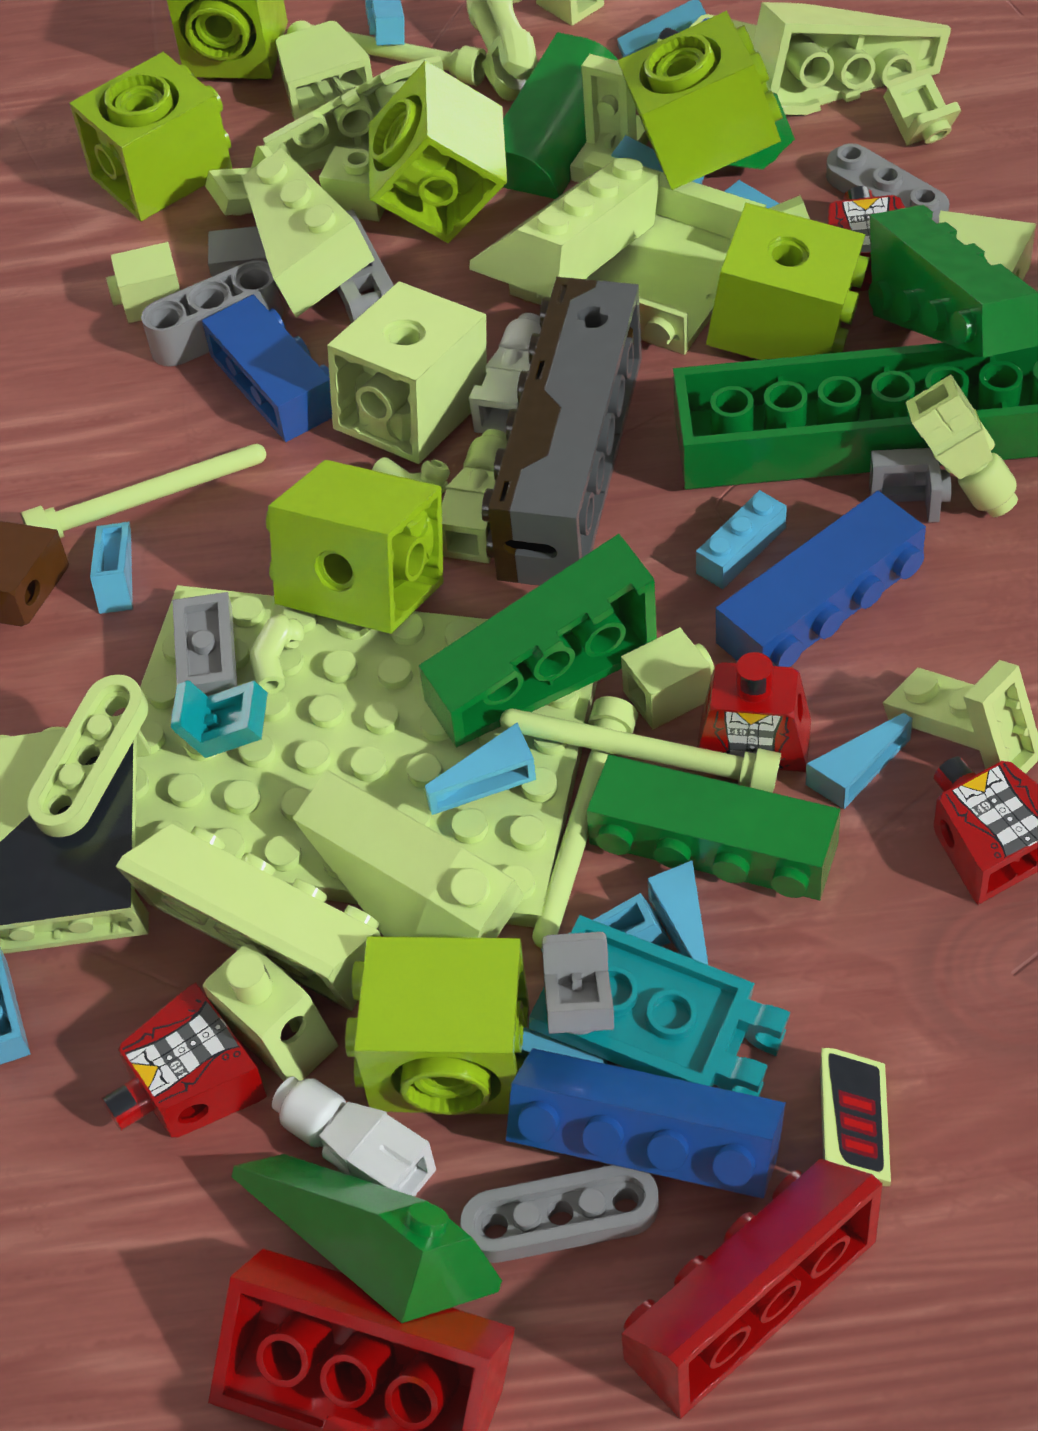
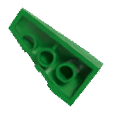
(378, 1237)

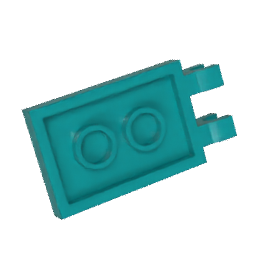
(676, 1016)

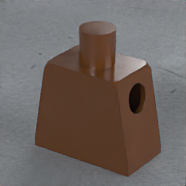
(29, 570)

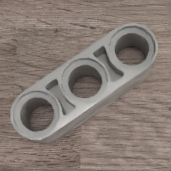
(175, 322)

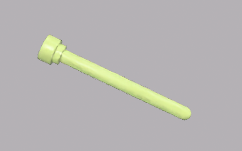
(461, 63)
(145, 491)
(606, 713)
(752, 770)

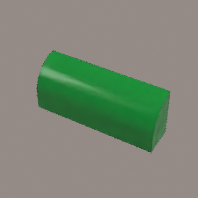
(548, 119)

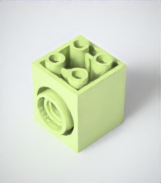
(407, 371)

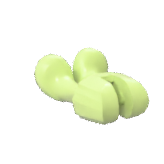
(510, 48)

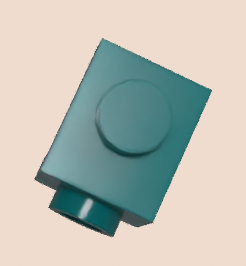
(219, 720)

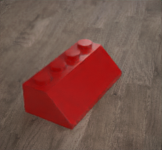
(752, 1282)
(318, 1346)

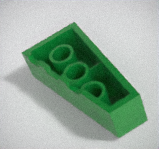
(945, 287)
(544, 643)

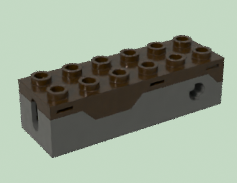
(564, 430)

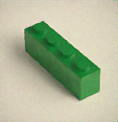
(716, 824)

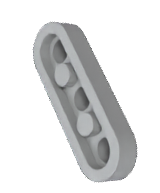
(858, 166)
(584, 1195)

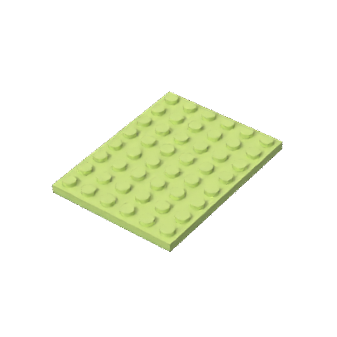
(361, 713)

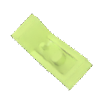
(607, 110)
(983, 716)

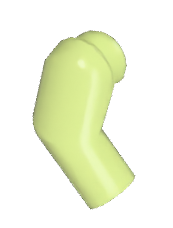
(431, 472)
(265, 652)

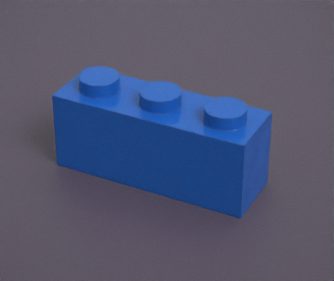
(270, 366)

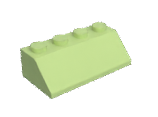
(576, 229)
(246, 904)

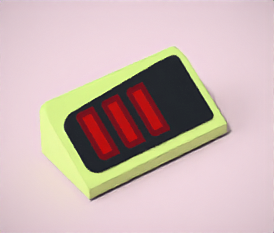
(855, 1113)

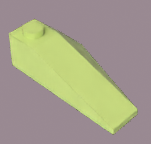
(838, 53)
(342, 120)
(402, 869)

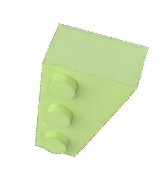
(303, 231)

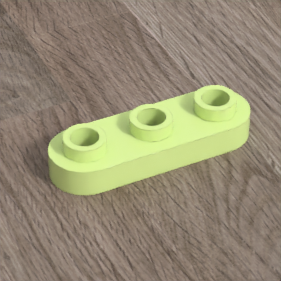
(89, 734)

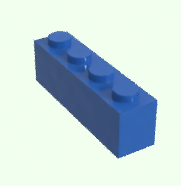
(822, 582)
(645, 1122)

